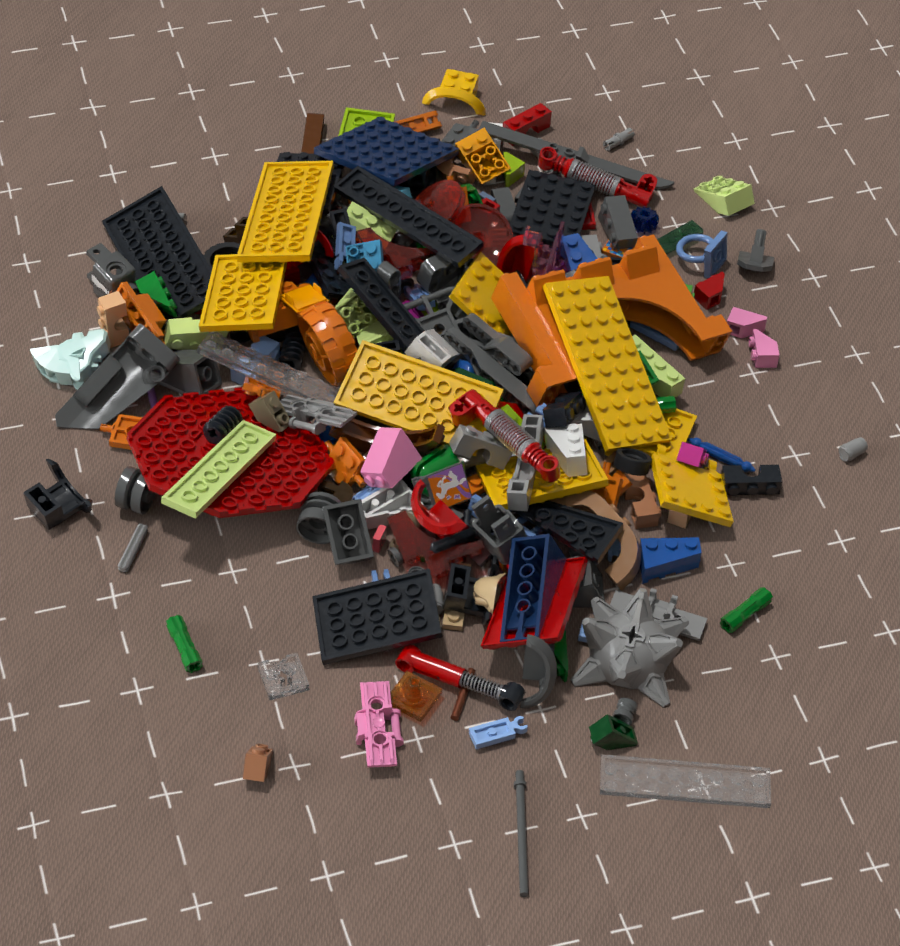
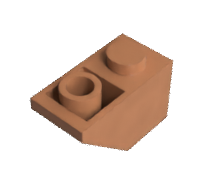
(257, 763)

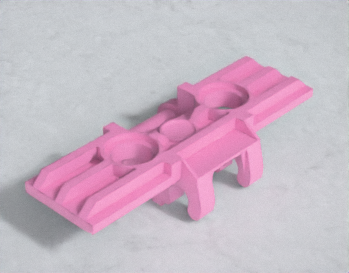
(371, 725)

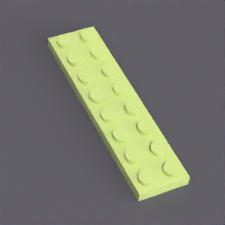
(218, 469)

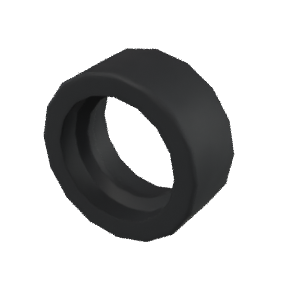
(632, 461)

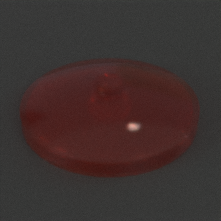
(444, 198)
(487, 225)

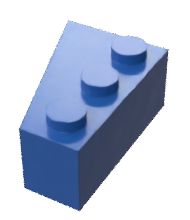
(576, 251)
(668, 556)

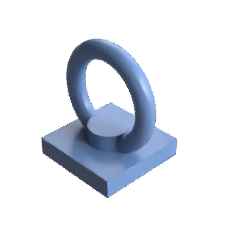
(714, 254)

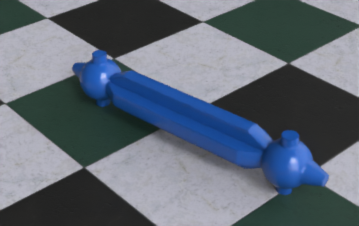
(722, 455)

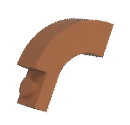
(460, 173)

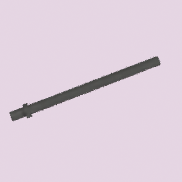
(520, 785)

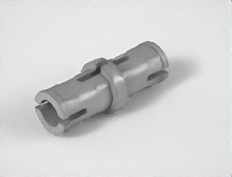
(618, 139)

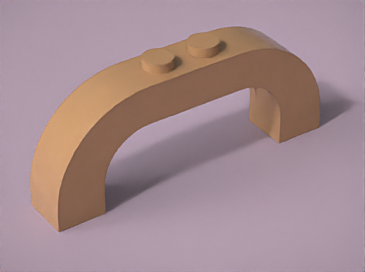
(629, 560)

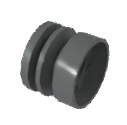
(311, 520)

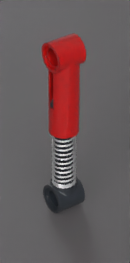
(414, 660)

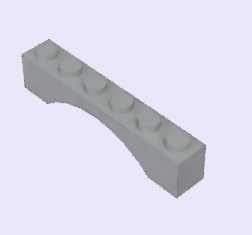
(522, 482)

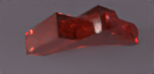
(401, 257)
(415, 544)

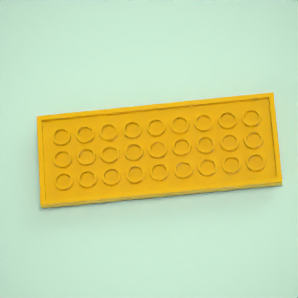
(286, 212)
(607, 363)

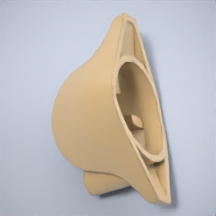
(488, 591)

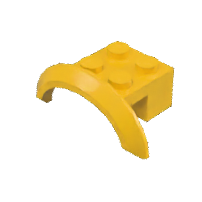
(458, 86)

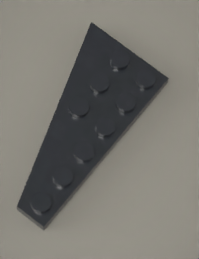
(579, 530)

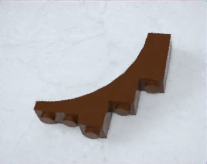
(362, 436)

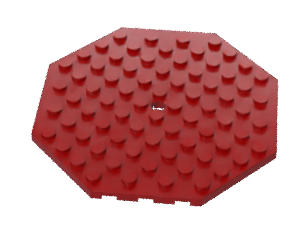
(173, 442)

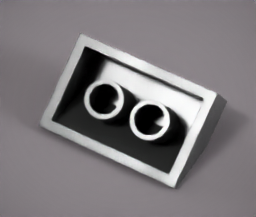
(348, 532)

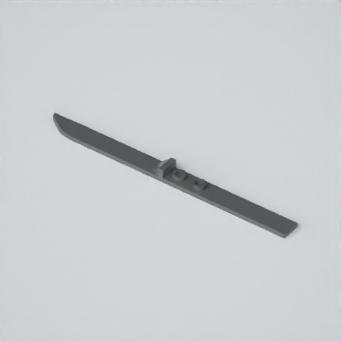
(537, 144)

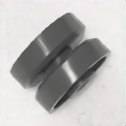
(133, 491)

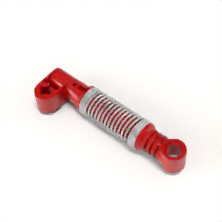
(604, 181)
(474, 405)

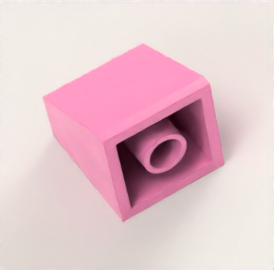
(389, 458)

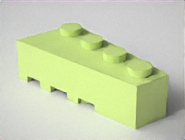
(671, 381)

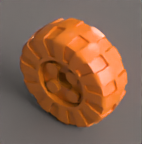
(327, 340)

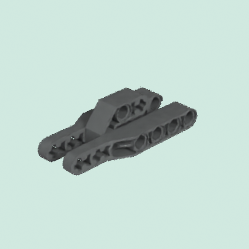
(497, 348)

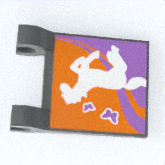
(446, 484)

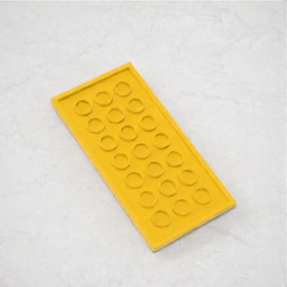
(407, 391)

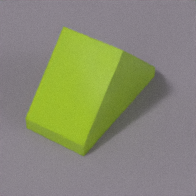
(516, 171)

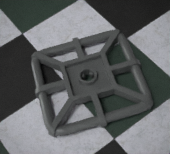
(441, 318)

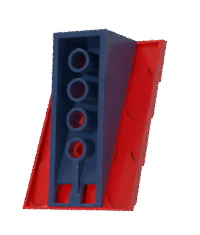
(535, 594)

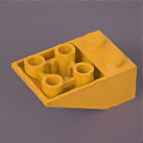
(482, 156)

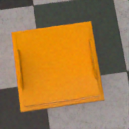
(303, 297)

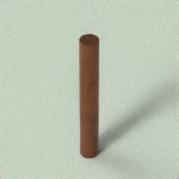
(461, 699)

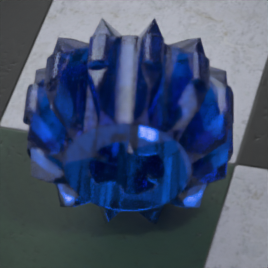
(645, 219)

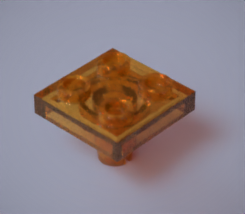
(414, 696)

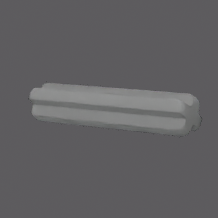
(133, 547)

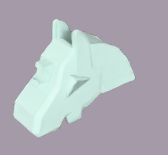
(73, 359)

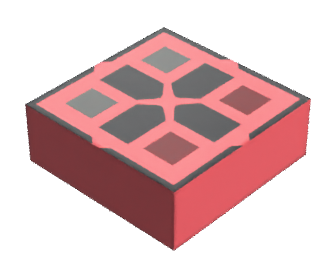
(379, 538)

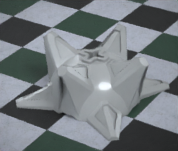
(630, 647)

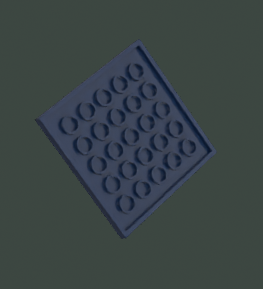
(387, 150)

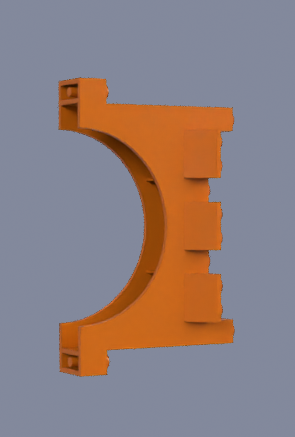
(647, 293)

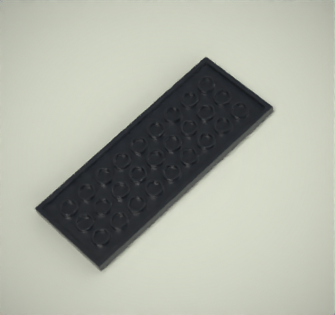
(157, 240)

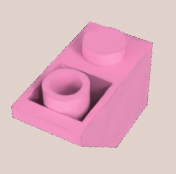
(743, 322)
(764, 350)

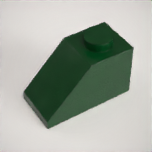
(612, 734)

